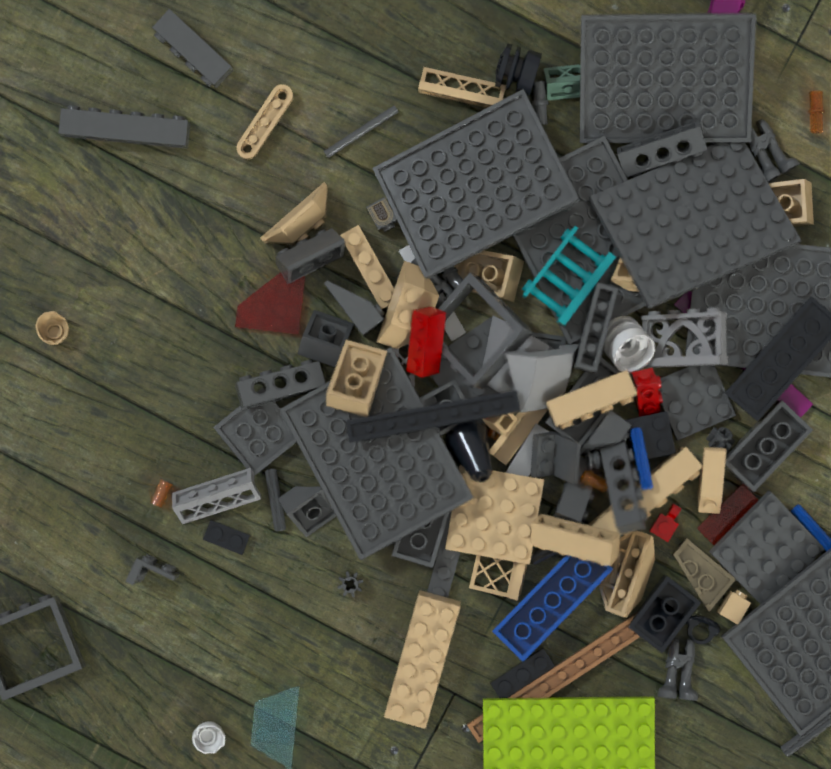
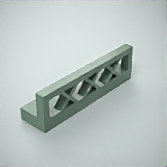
(564, 86)

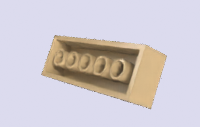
(666, 480)
(422, 659)

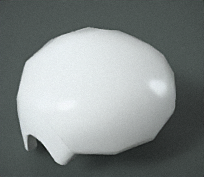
(208, 737)

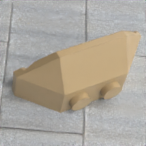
(300, 220)
(410, 293)
(630, 574)

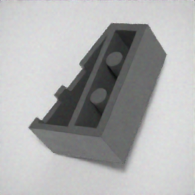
(575, 497)

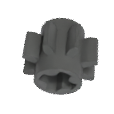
(720, 438)
(352, 590)

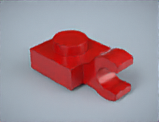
(665, 525)

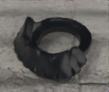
(713, 627)

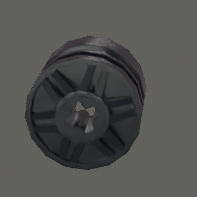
(517, 69)

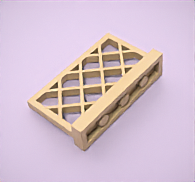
(515, 582)

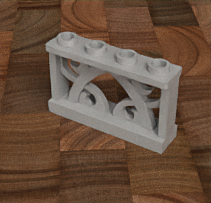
(706, 356)

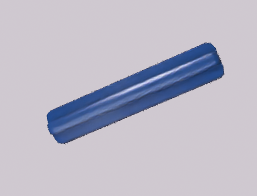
(641, 458)
(808, 522)

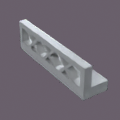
(212, 493)

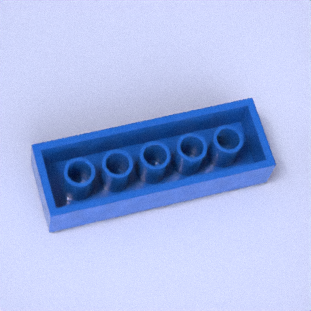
(549, 604)

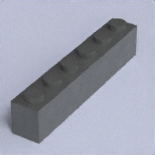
(124, 128)

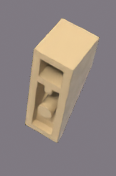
(711, 480)

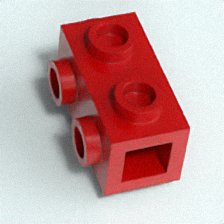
(648, 396)

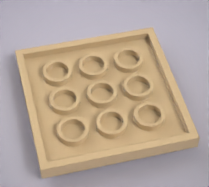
(497, 518)

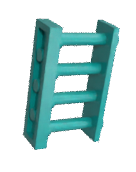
(576, 295)

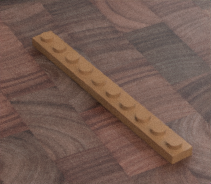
(570, 668)

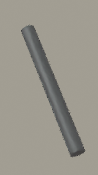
(361, 131)

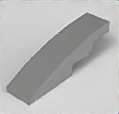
(522, 461)

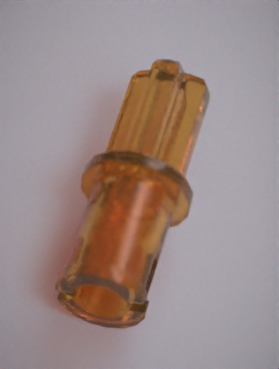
(816, 111)

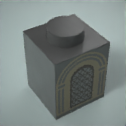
(382, 215)

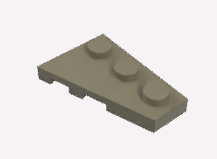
(703, 573)

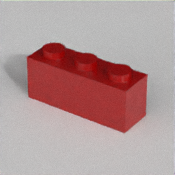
(426, 341)

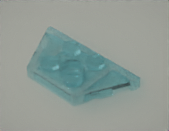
(276, 725)

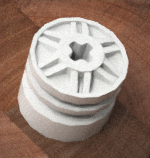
(628, 344)

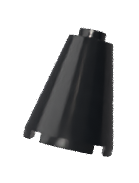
(471, 448)

